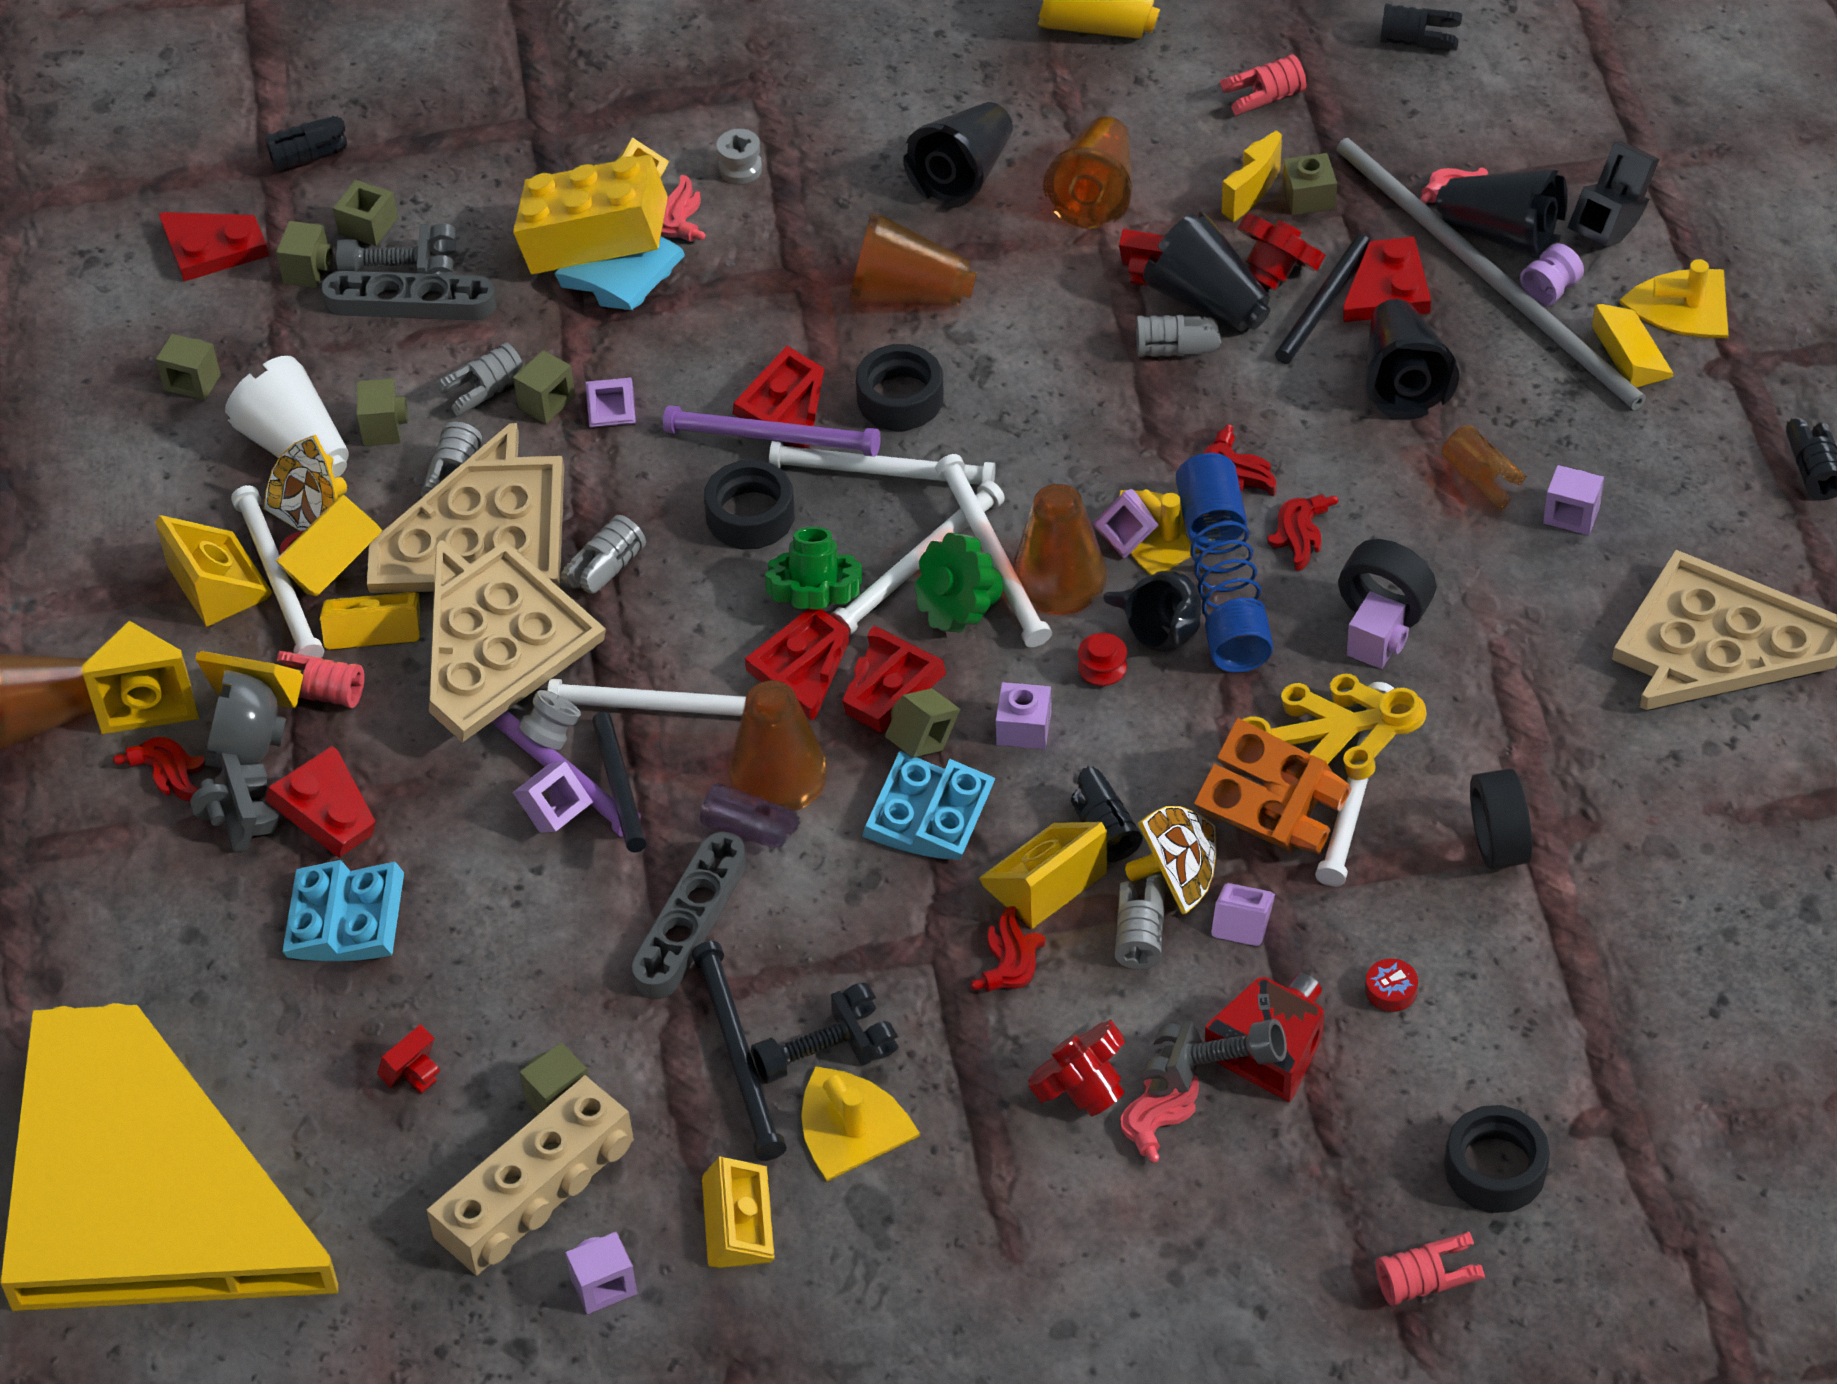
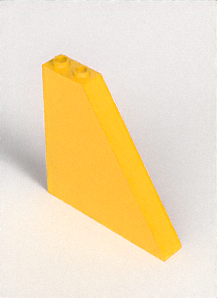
(139, 1181)

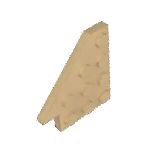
(473, 511)
(1721, 633)
(498, 635)

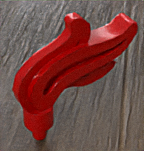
(1250, 468)
(1297, 528)
(169, 763)
(1013, 952)

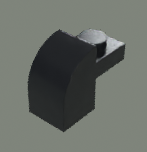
(1618, 200)

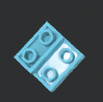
(625, 279)
(928, 807)
(343, 912)

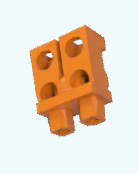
(1288, 793)

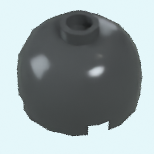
(244, 721)

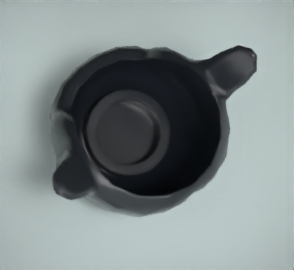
(1160, 601)

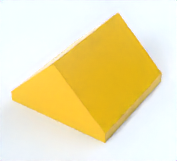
(211, 568)
(138, 682)
(1049, 870)

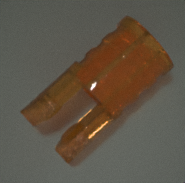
(1481, 463)

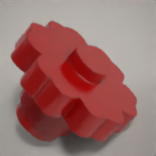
(1277, 250)
(1082, 1070)

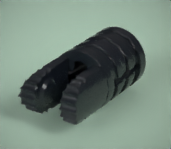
(1409, 27)
(306, 142)
(1815, 456)
(1099, 803)

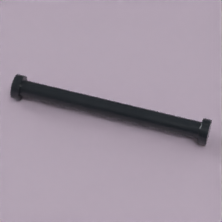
(768, 1143)

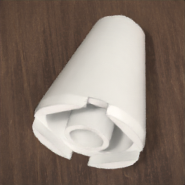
(283, 410)

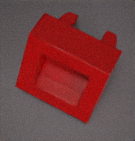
(1136, 250)
(410, 1060)

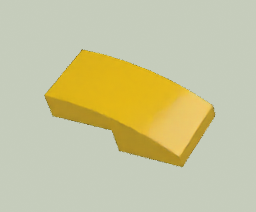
(1251, 183)

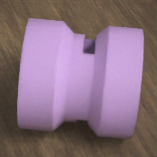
(1557, 268)

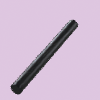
(1322, 299)
(619, 782)

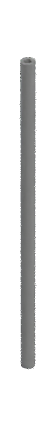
(1492, 275)

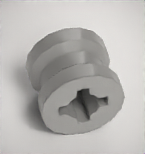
(739, 156)
(549, 719)

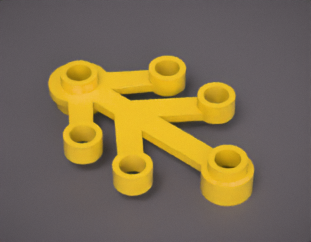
(1388, 715)

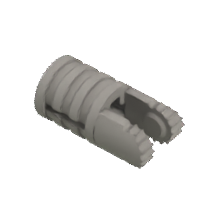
(1175, 335)
(487, 375)
(456, 445)
(609, 548)
(1140, 924)

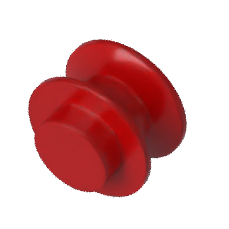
(1102, 659)

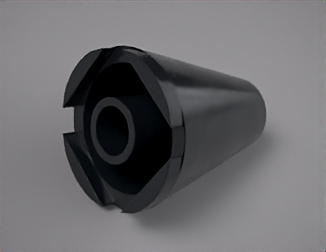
(957, 153)
(1508, 208)
(1207, 274)
(1407, 363)

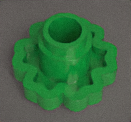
(813, 572)
(956, 582)

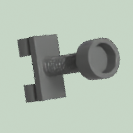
(352, 257)
(1179, 1061)

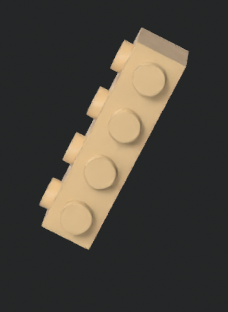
(531, 1175)

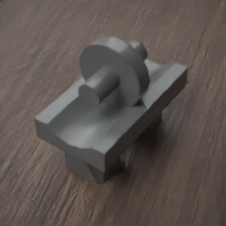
(230, 801)

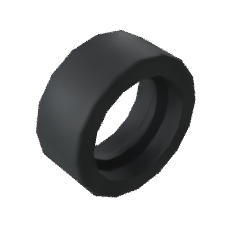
(899, 412)
(749, 477)
(1395, 564)
(1501, 818)
(1490, 1193)

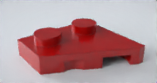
(212, 241)
(1387, 272)
(783, 392)
(802, 657)
(885, 674)
(324, 803)

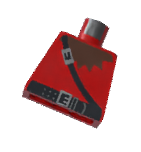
(1301, 1022)

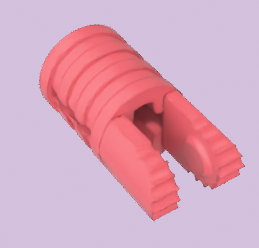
(1268, 82)
(326, 679)
(1422, 1271)

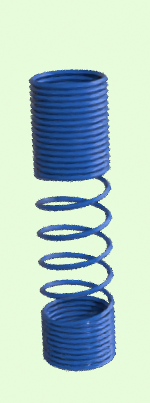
(1211, 487)

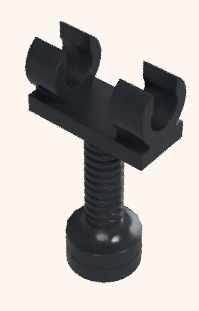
(847, 1008)

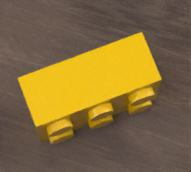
(590, 214)

